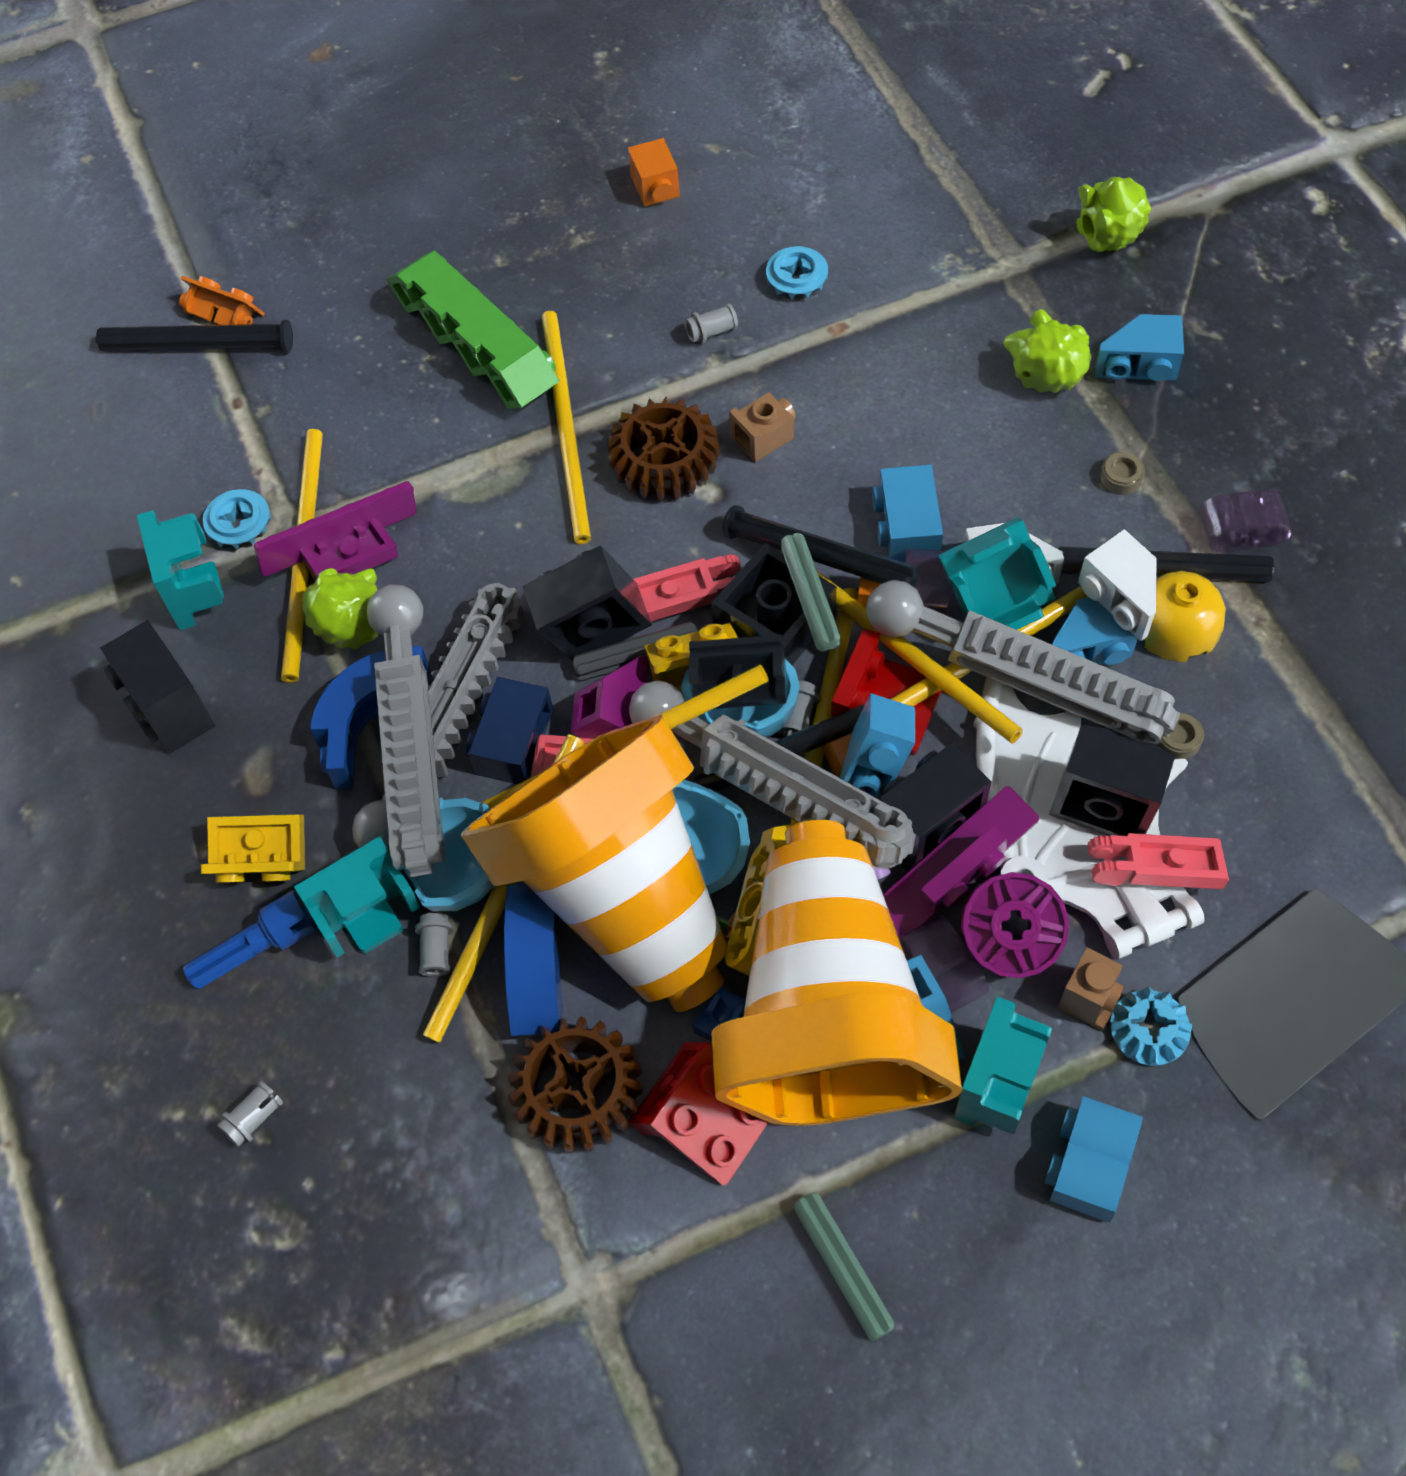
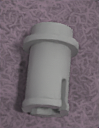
(711, 323)
(806, 700)
(434, 944)
(249, 1114)

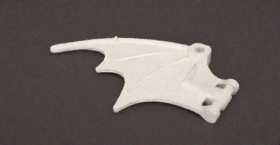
(1057, 848)

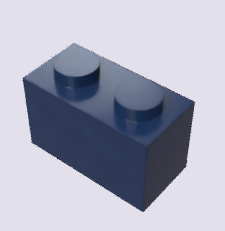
(509, 730)

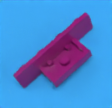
(342, 539)
(968, 852)

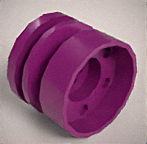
(1036, 946)

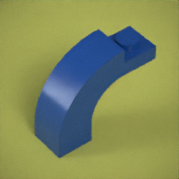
(344, 712)
(531, 962)

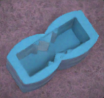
(1095, 1158)

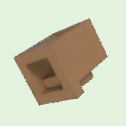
(762, 426)
(1092, 990)

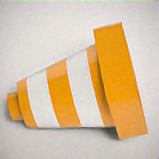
(614, 860)
(830, 998)

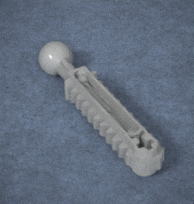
(1029, 665)
(457, 687)
(406, 734)
(784, 778)

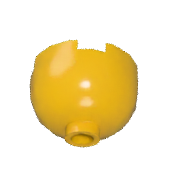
(1186, 617)

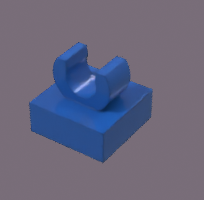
(718, 1009)

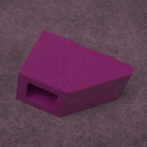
(606, 701)

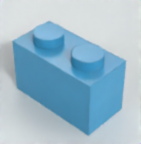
(908, 510)

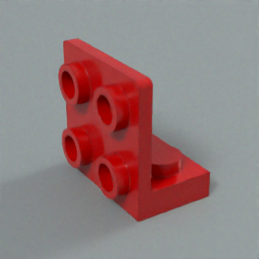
(871, 673)
(692, 1120)

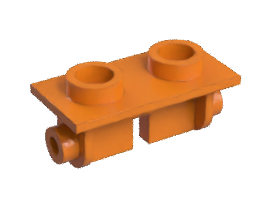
(206, 296)

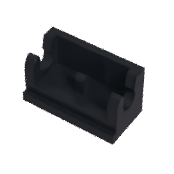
(723, 659)

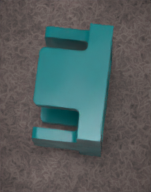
(1000, 575)
(180, 589)
(357, 896)
(1002, 1068)

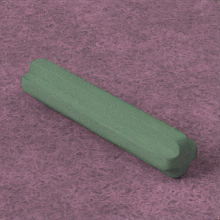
(810, 592)
(844, 1266)

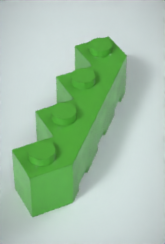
(478, 329)

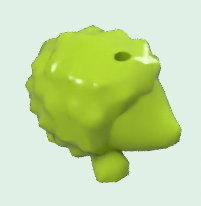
(1112, 213)
(1049, 354)
(338, 607)

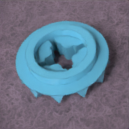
(785, 263)
(224, 510)
(1135, 1039)

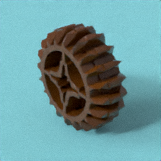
(664, 462)
(560, 1096)

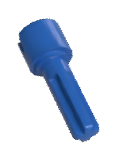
(279, 925)

